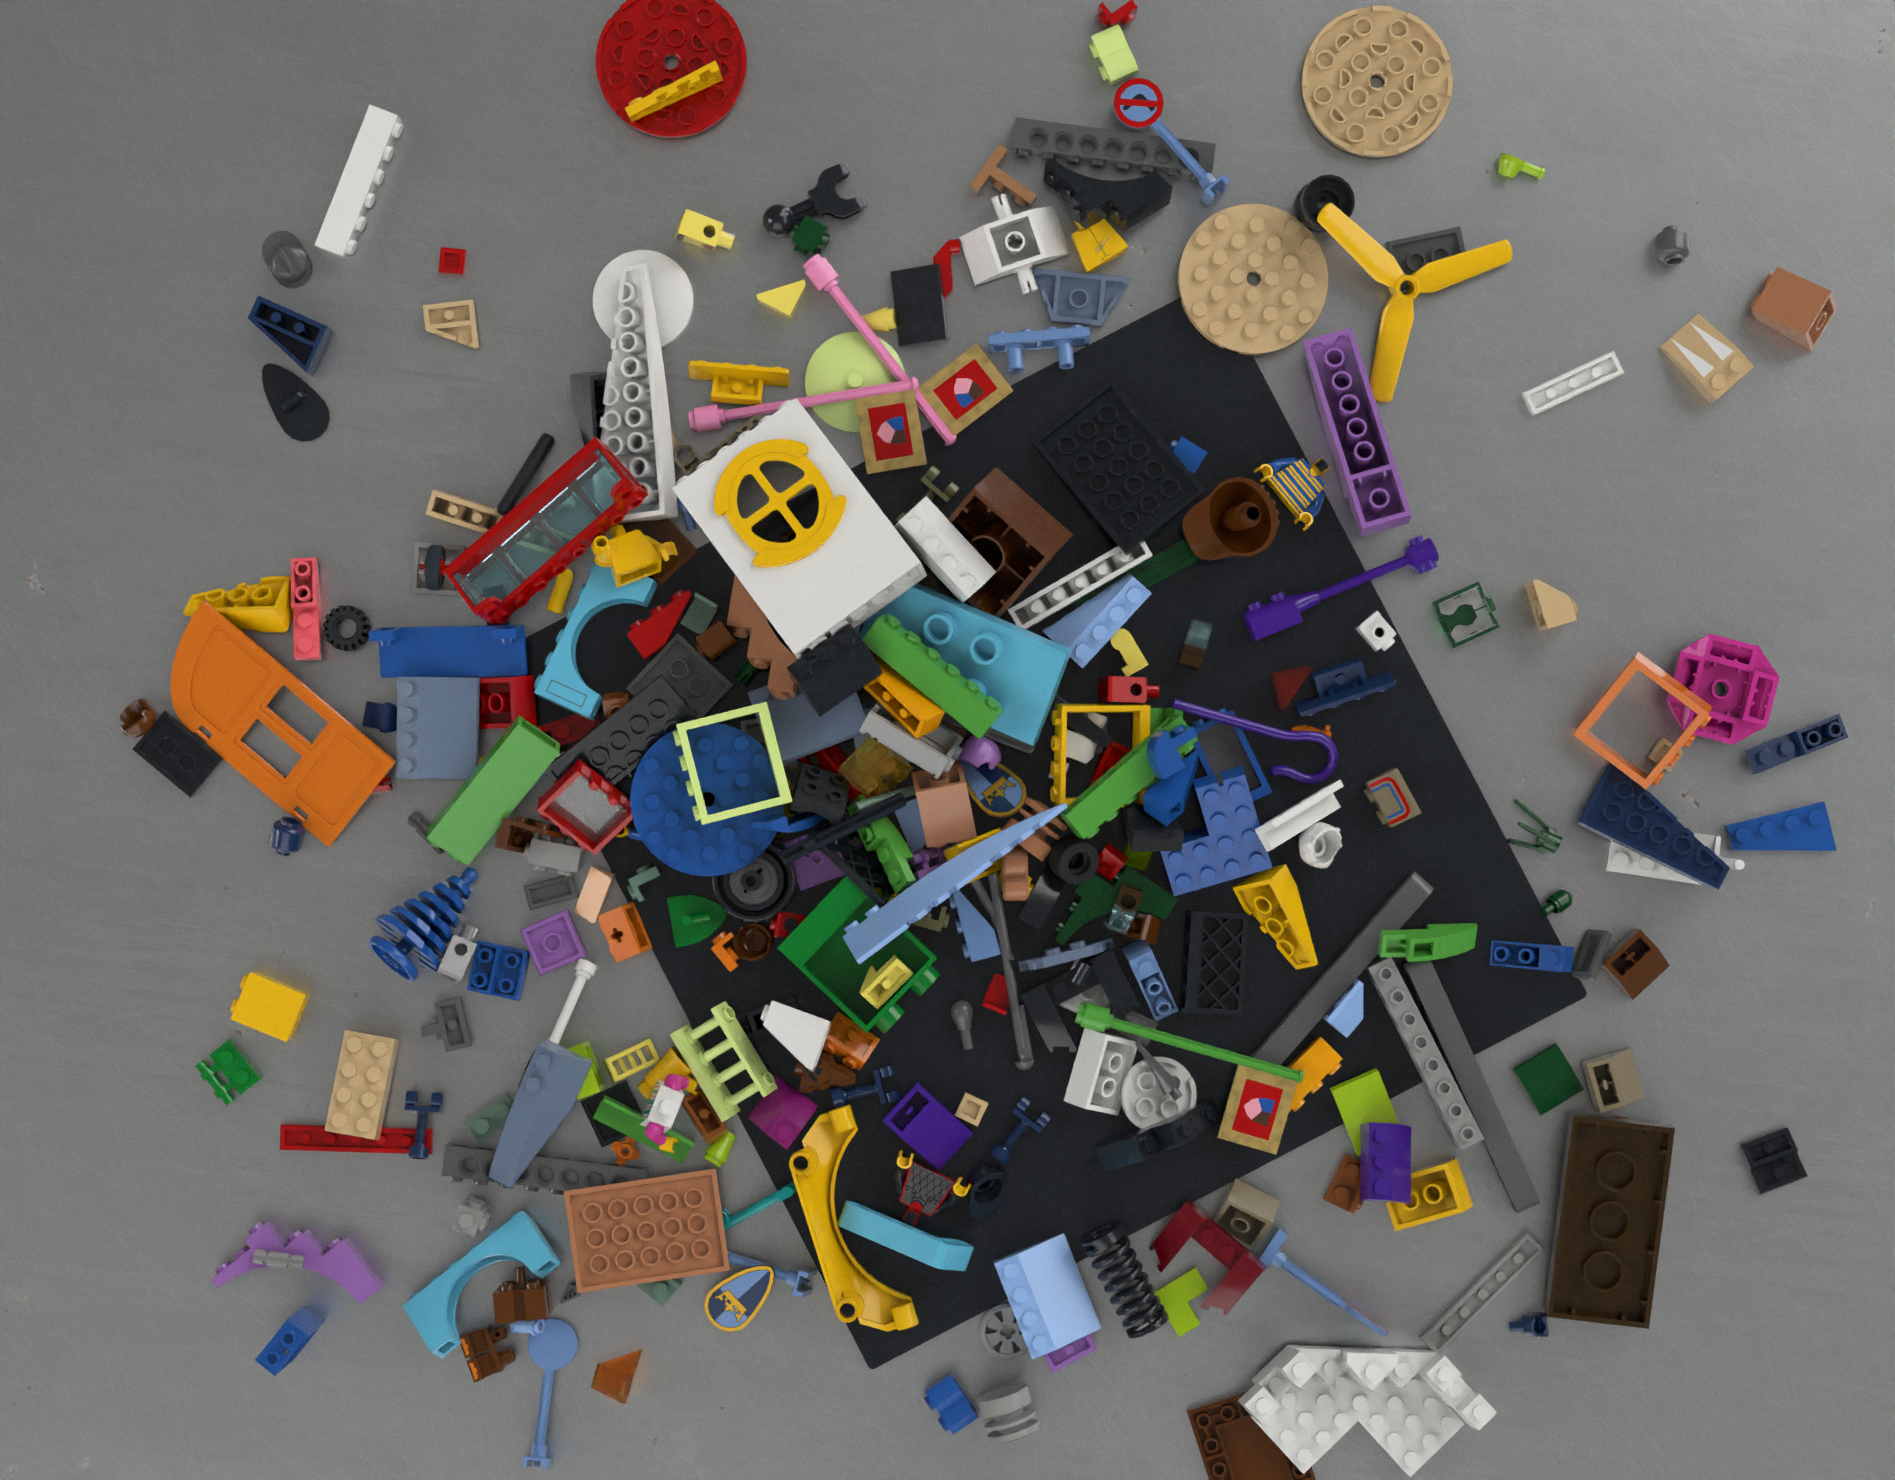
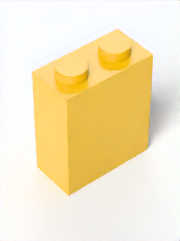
(269, 1005)

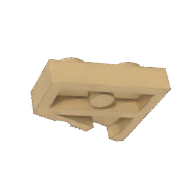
(453, 321)

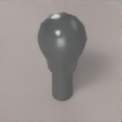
(962, 1015)

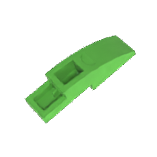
(890, 848)
(1428, 944)

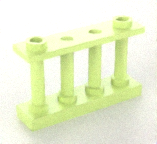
(706, 1074)

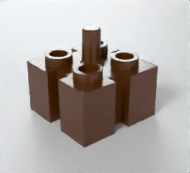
(522, 1300)

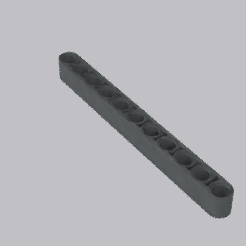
(1343, 971)
(1471, 1084)

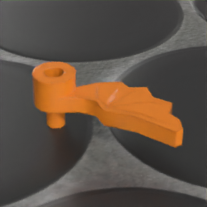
(1309, 728)

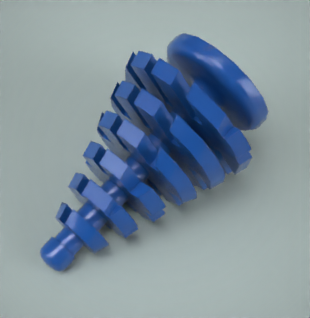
(422, 927)

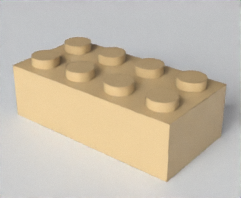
(362, 1085)

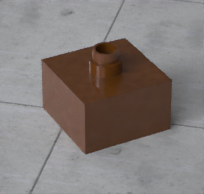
(1010, 535)

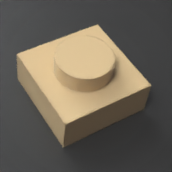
(1659, 750)
(971, 1109)

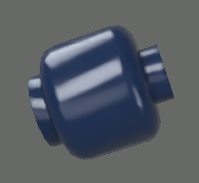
(286, 836)

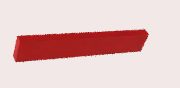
(314, 1138)

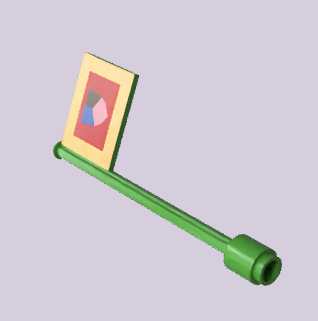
(1259, 1091)

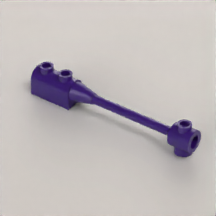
(1285, 610)

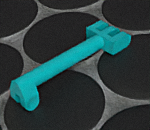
(780, 1195)

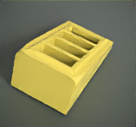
(618, 1057)

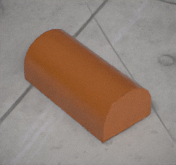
(704, 1117)

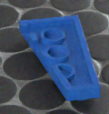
(1794, 829)

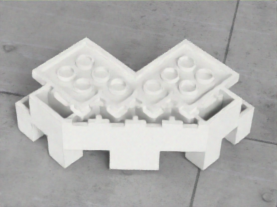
(1397, 1394)

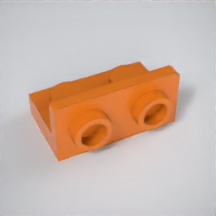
(727, 956)
(849, 1042)

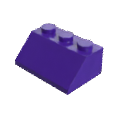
(1385, 1163)

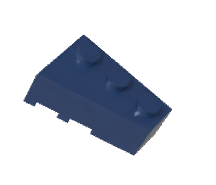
(292, 332)

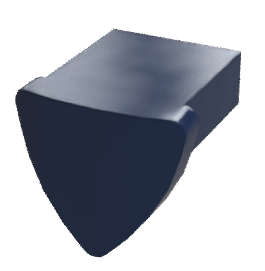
(380, 716)

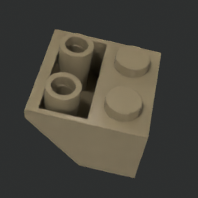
(1612, 1080)

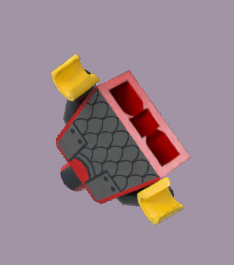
(924, 1189)

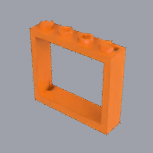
(1672, 686)

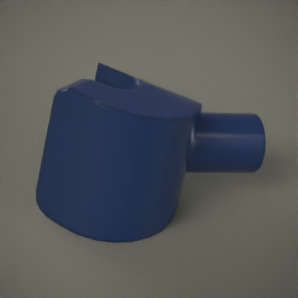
(1532, 1325)

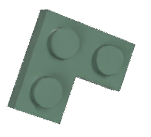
(490, 1118)

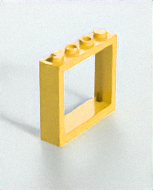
(1141, 730)

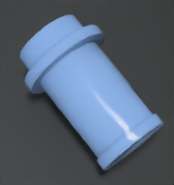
(534, 1327)

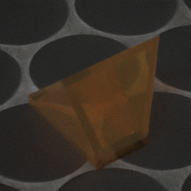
(617, 1376)

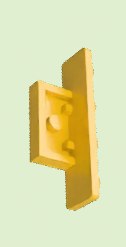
(738, 382)

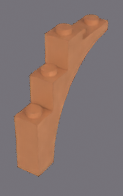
(764, 647)

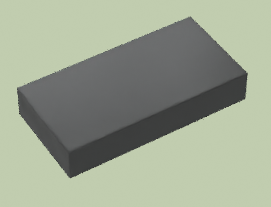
(551, 891)
(1591, 954)

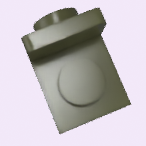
(928, 920)

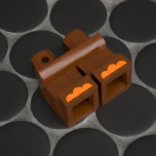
(490, 1361)

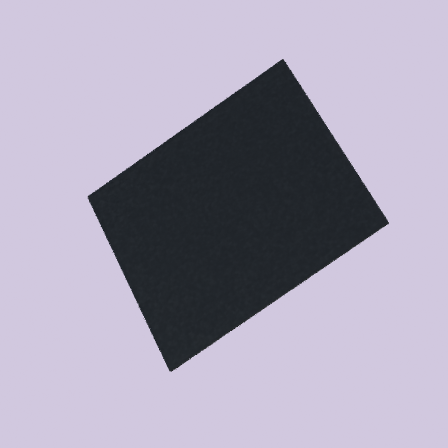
(1053, 1176)

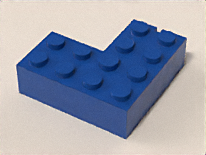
(1228, 843)

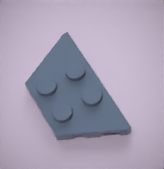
(1079, 296)
(1056, 956)

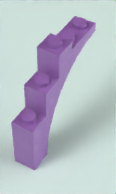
(340, 1263)

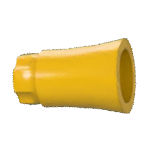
(670, 1063)

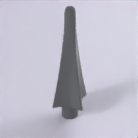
(1166, 1082)

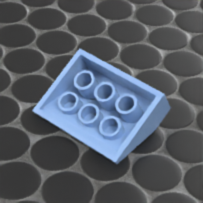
(1047, 1295)

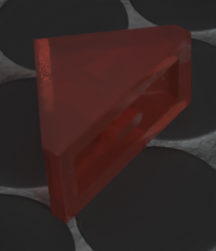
(1287, 684)

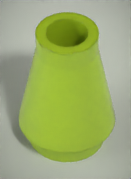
(718, 1152)

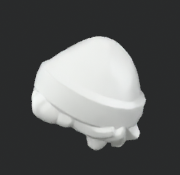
(1319, 844)

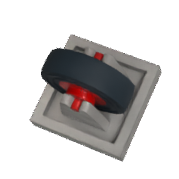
(428, 568)

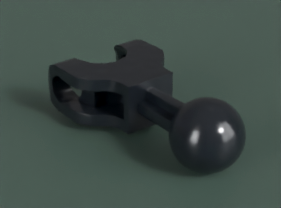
(822, 200)

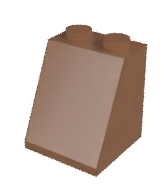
(1794, 307)
(944, 806)

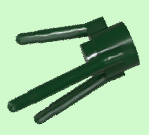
(1547, 840)

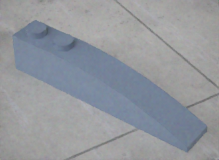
(539, 1107)

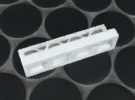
(1299, 817)

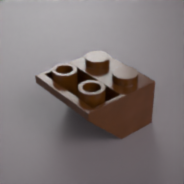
(1634, 963)

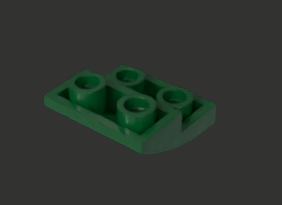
(1548, 1079)

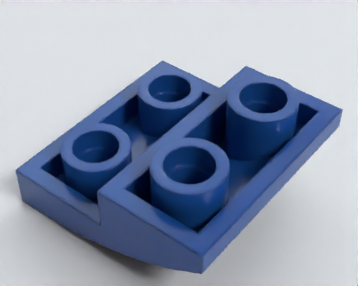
(498, 970)

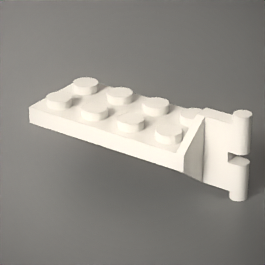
(1629, 862)

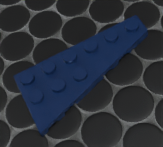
(1641, 823)

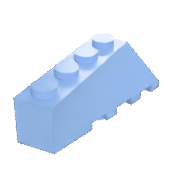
(1098, 619)

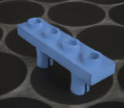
(1047, 338)

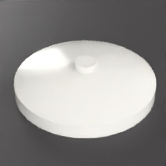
(670, 292)

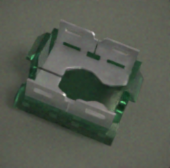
(1466, 614)

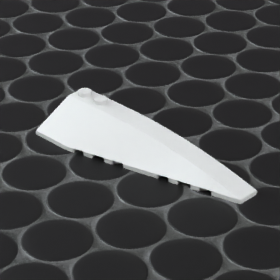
(636, 399)

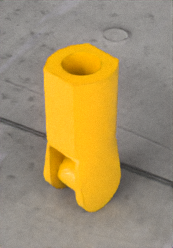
(560, 592)

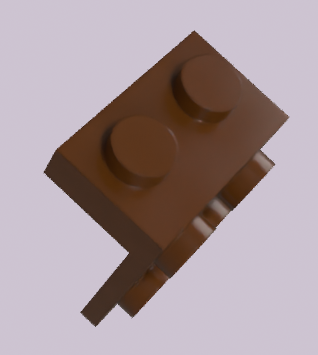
(518, 831)

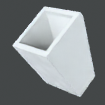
(797, 1031)

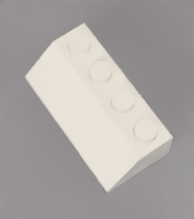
(944, 550)

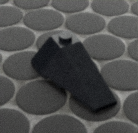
(587, 399)

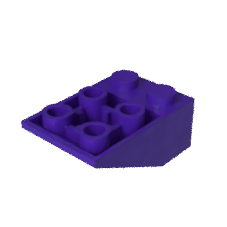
(927, 1126)

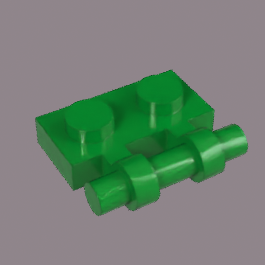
(233, 1066)

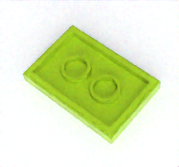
(1363, 1101)

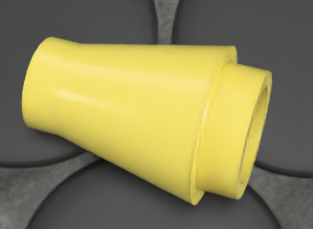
(881, 320)

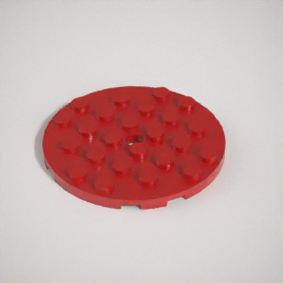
(634, 56)

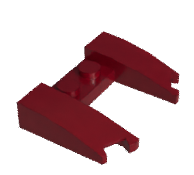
(1194, 1223)

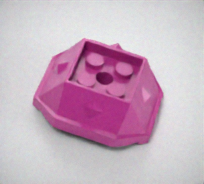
(1747, 681)

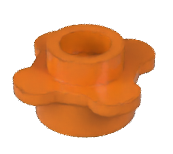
(622, 1157)

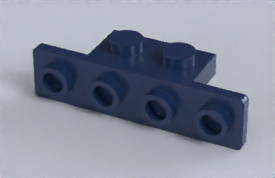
(1342, 684)

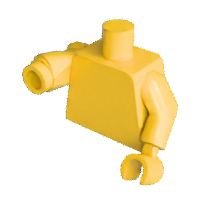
(630, 554)

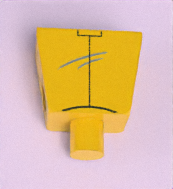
(1097, 245)

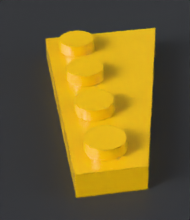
(678, 90)

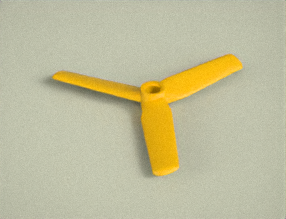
(1399, 311)

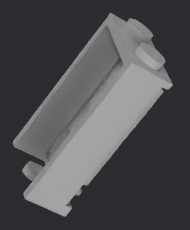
(931, 752)

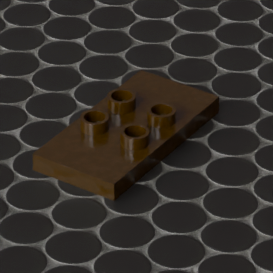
(1609, 1220)

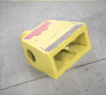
(691, 231)

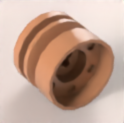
(1036, 842)

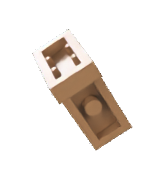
(1001, 180)

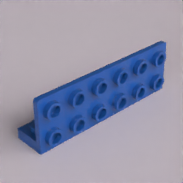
(451, 651)

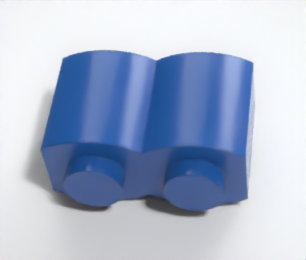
(951, 1403)

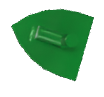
(694, 918)

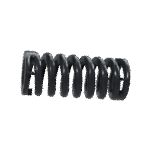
(1114, 1236)

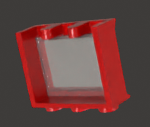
(586, 807)

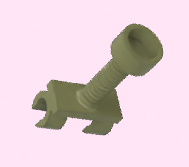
(933, 491)

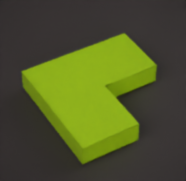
(1176, 1296)

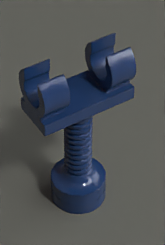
(841, 1096)
(418, 1150)
(1001, 1151)

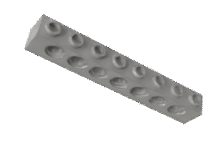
(1424, 1053)

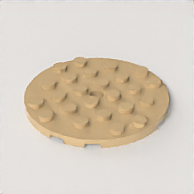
(1370, 118)
(1258, 242)

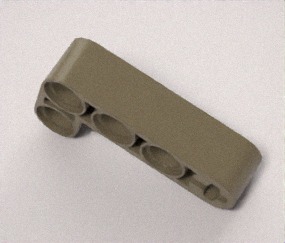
(691, 465)

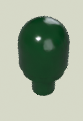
(1557, 902)

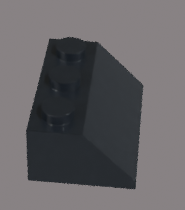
(834, 670)

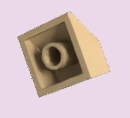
(1550, 605)

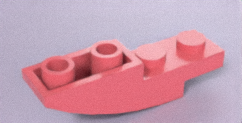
(306, 609)

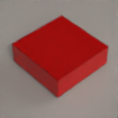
(452, 261)

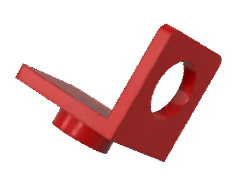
(777, 923)
(997, 995)

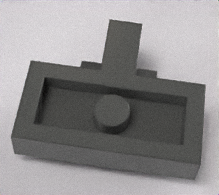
(449, 1025)

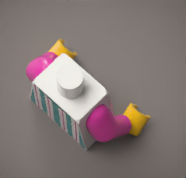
(664, 1107)

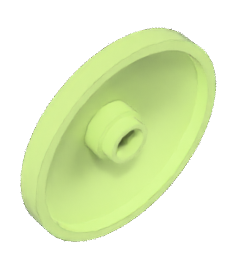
(842, 365)

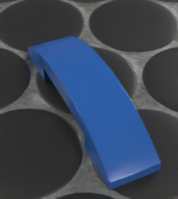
(782, 824)

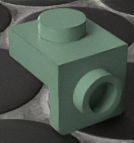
(644, 875)

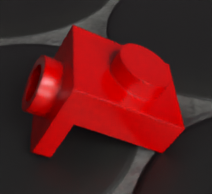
(1123, 15)

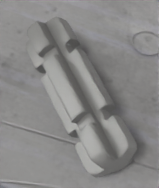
(278, 1259)

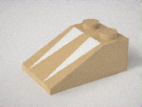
(1706, 358)

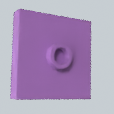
(814, 869)
(553, 942)

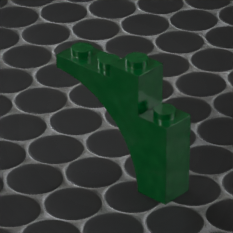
(1099, 898)

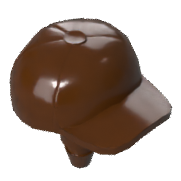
(1231, 521)

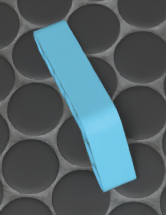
(903, 1238)

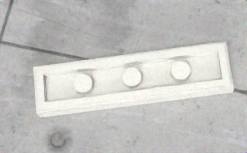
(1572, 383)

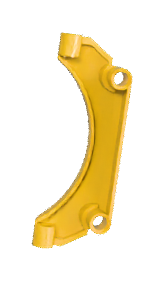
(845, 1277)

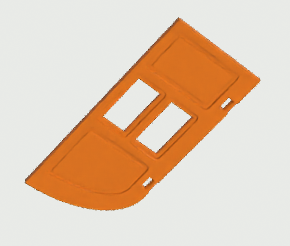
(225, 686)

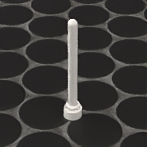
(584, 971)

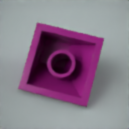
(783, 1113)

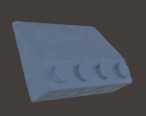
(437, 727)
(801, 730)

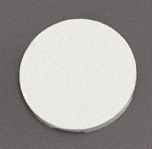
(1144, 1099)

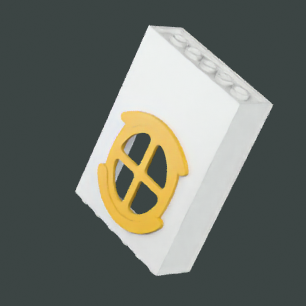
(830, 573)

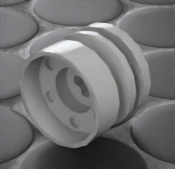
(1009, 1419)

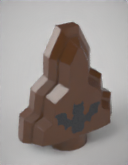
(825, 1074)

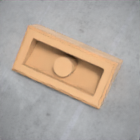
(594, 893)

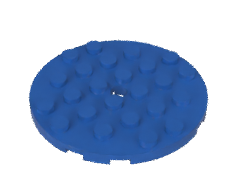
(730, 768)

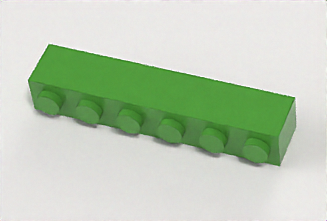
(932, 675)
(1117, 786)

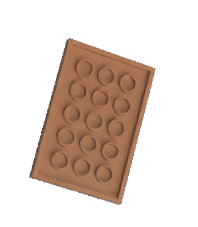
(646, 1230)

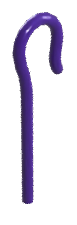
(1274, 733)

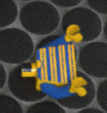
(1297, 485)

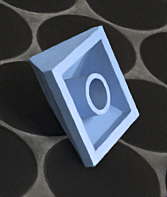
(1347, 1010)

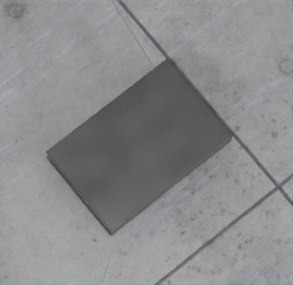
(1419, 250)

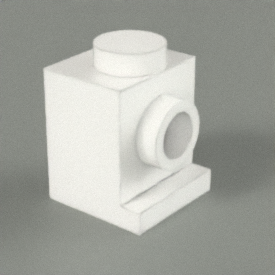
(1367, 631)

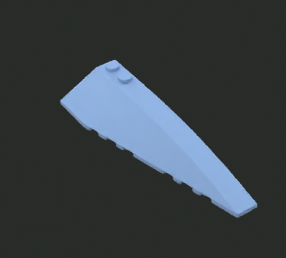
(931, 890)

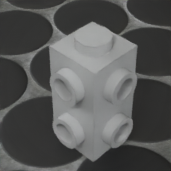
(562, 856)
(471, 1217)

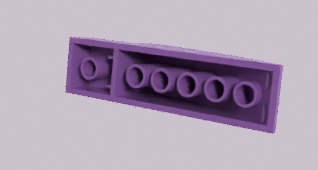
(1355, 433)

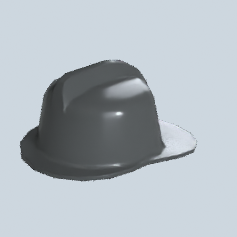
(287, 259)

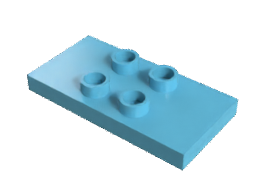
(997, 655)

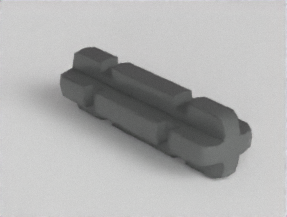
(416, 820)

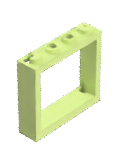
(693, 784)

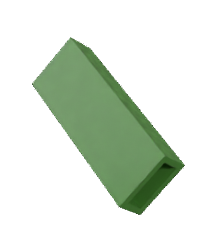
(492, 791)

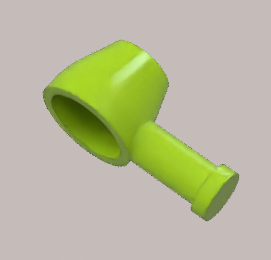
(1510, 166)

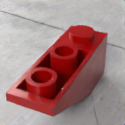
(657, 630)

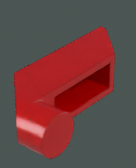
(943, 258)

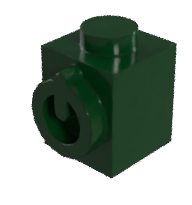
(809, 237)

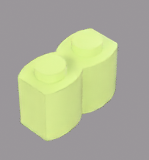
(1113, 55)

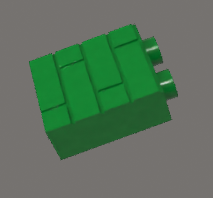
(827, 961)

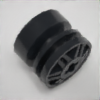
(1324, 190)

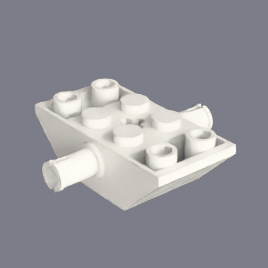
(989, 249)

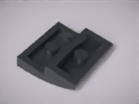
(1773, 1161)

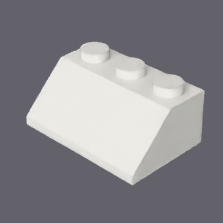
(1099, 1071)

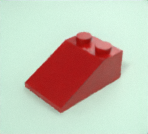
(504, 699)

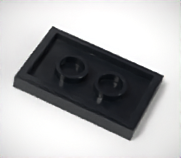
(919, 305)
(178, 754)

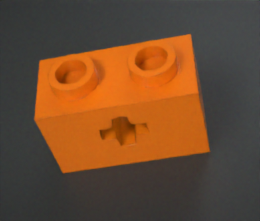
(624, 932)

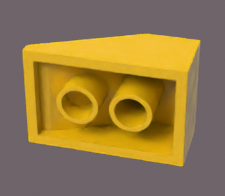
(1435, 1194)

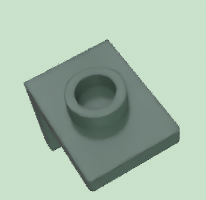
(699, 614)

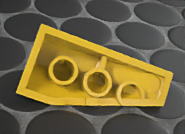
(252, 607)
(1278, 908)

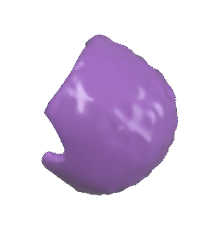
(980, 751)

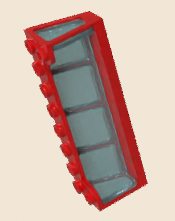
(545, 533)

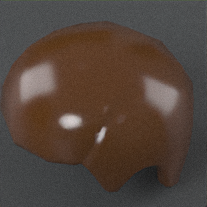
(137, 718)
(753, 942)

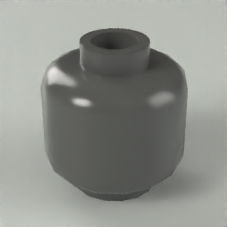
(1672, 245)

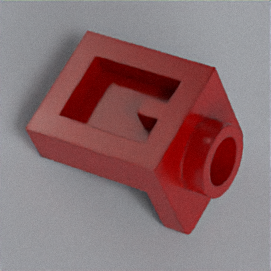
(1110, 861)

